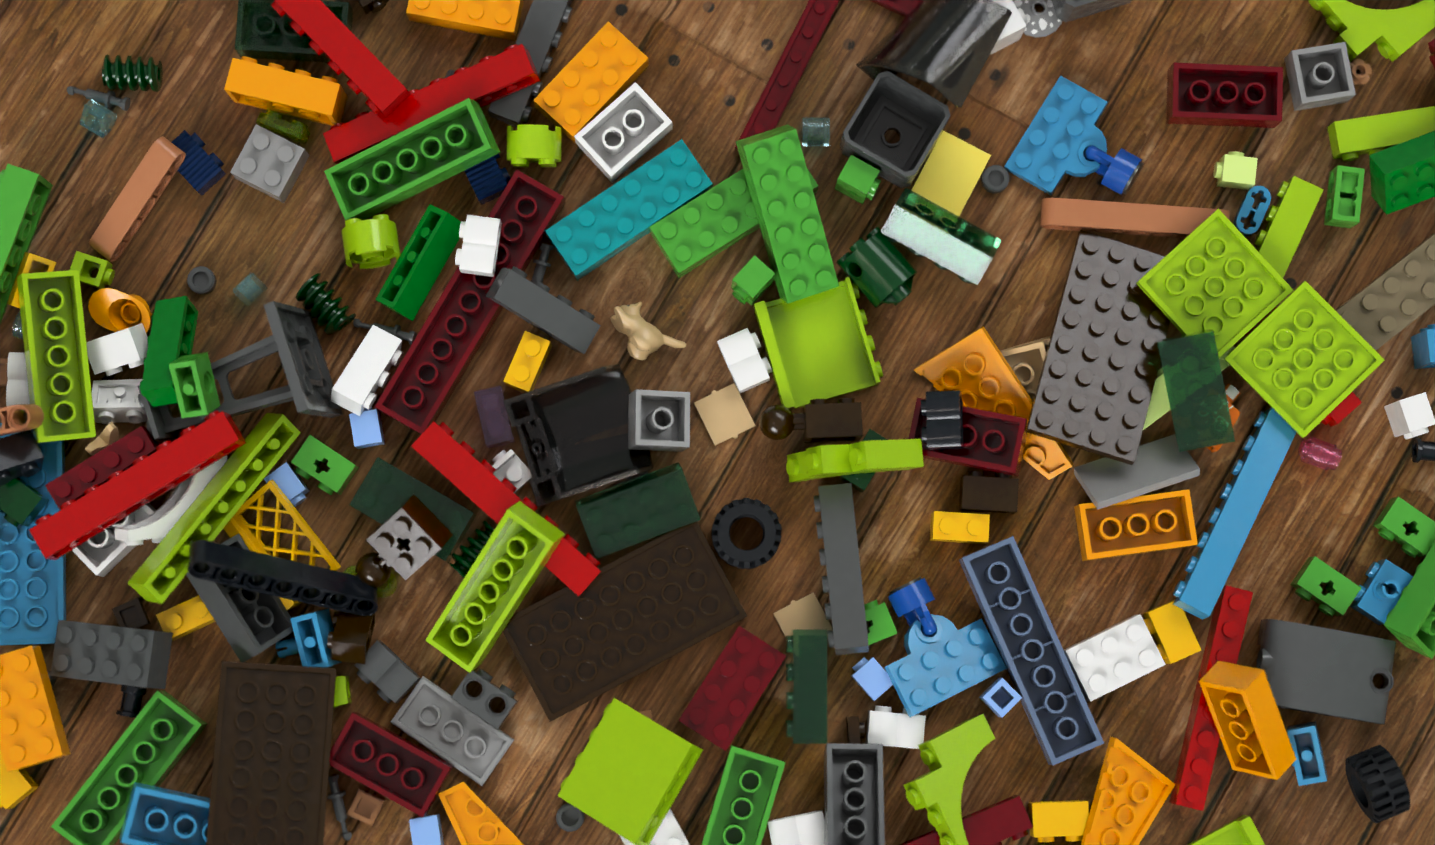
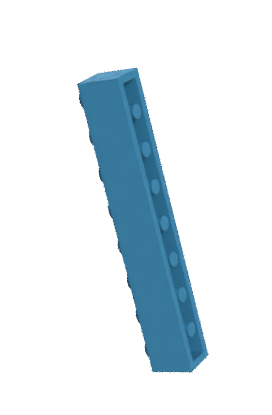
(1235, 515)

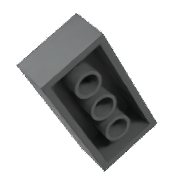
(245, 617)
(111, 654)
(854, 794)

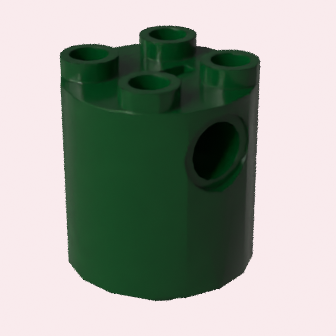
(878, 269)

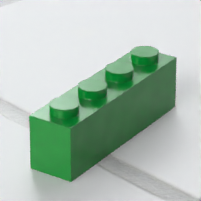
(420, 263)
(169, 339)

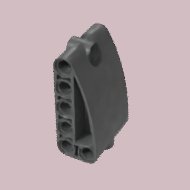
(1326, 670)

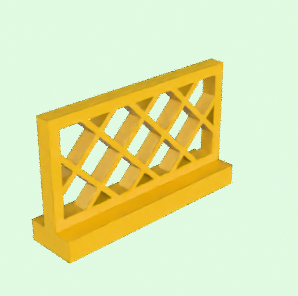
(253, 540)

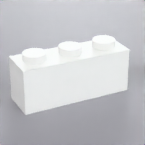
(367, 371)

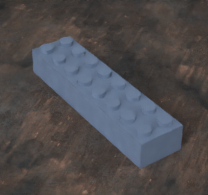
(1031, 651)

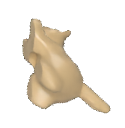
(642, 336)

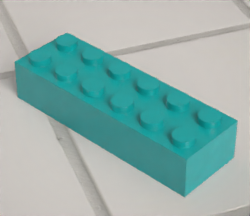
(628, 209)

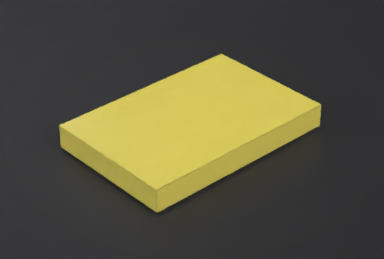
(951, 173)

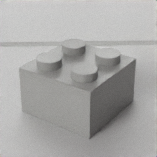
(1319, 76)
(270, 163)
(659, 420)

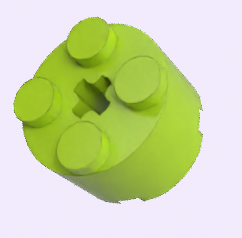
(534, 145)
(370, 242)

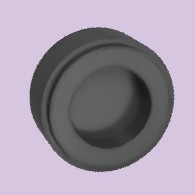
(995, 179)
(201, 280)
(569, 818)

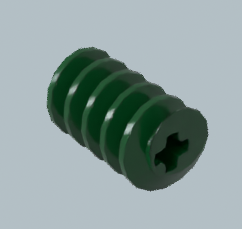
(132, 74)
(323, 306)
(465, 562)

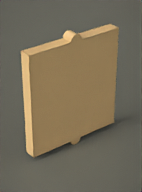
(724, 414)
(803, 615)

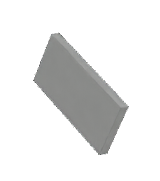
(1155, 467)
(452, 731)

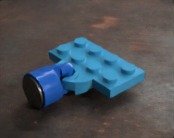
(1068, 142)
(939, 655)

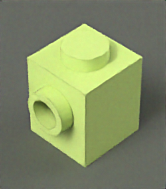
(1236, 171)

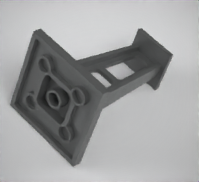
(302, 361)

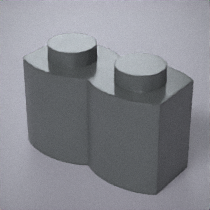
(387, 672)

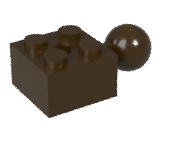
(819, 421)
(402, 541)

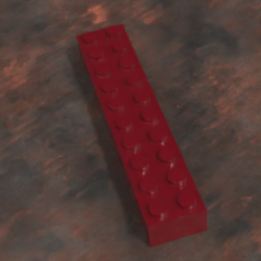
(464, 312)

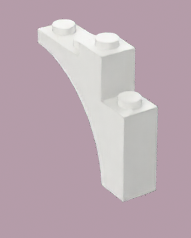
(162, 520)

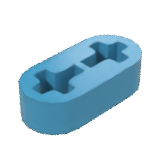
(1257, 213)

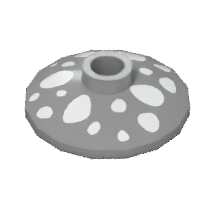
(1038, 23)

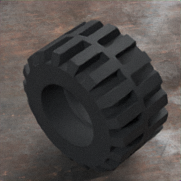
(764, 516)
(1377, 784)

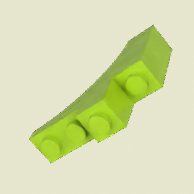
(1390, 29)
(854, 459)
(941, 788)

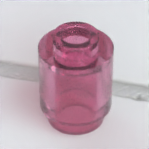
(1319, 453)

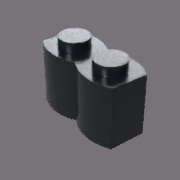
(944, 420)

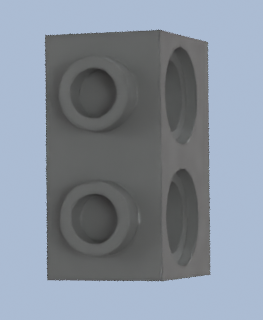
(481, 704)

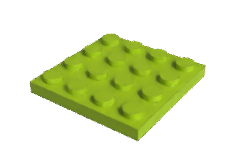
(1215, 283)
(1304, 359)

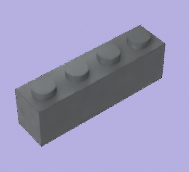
(543, 310)

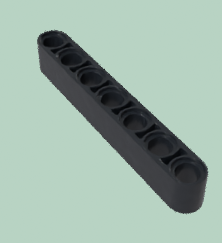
(281, 578)

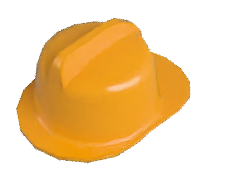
(118, 310)

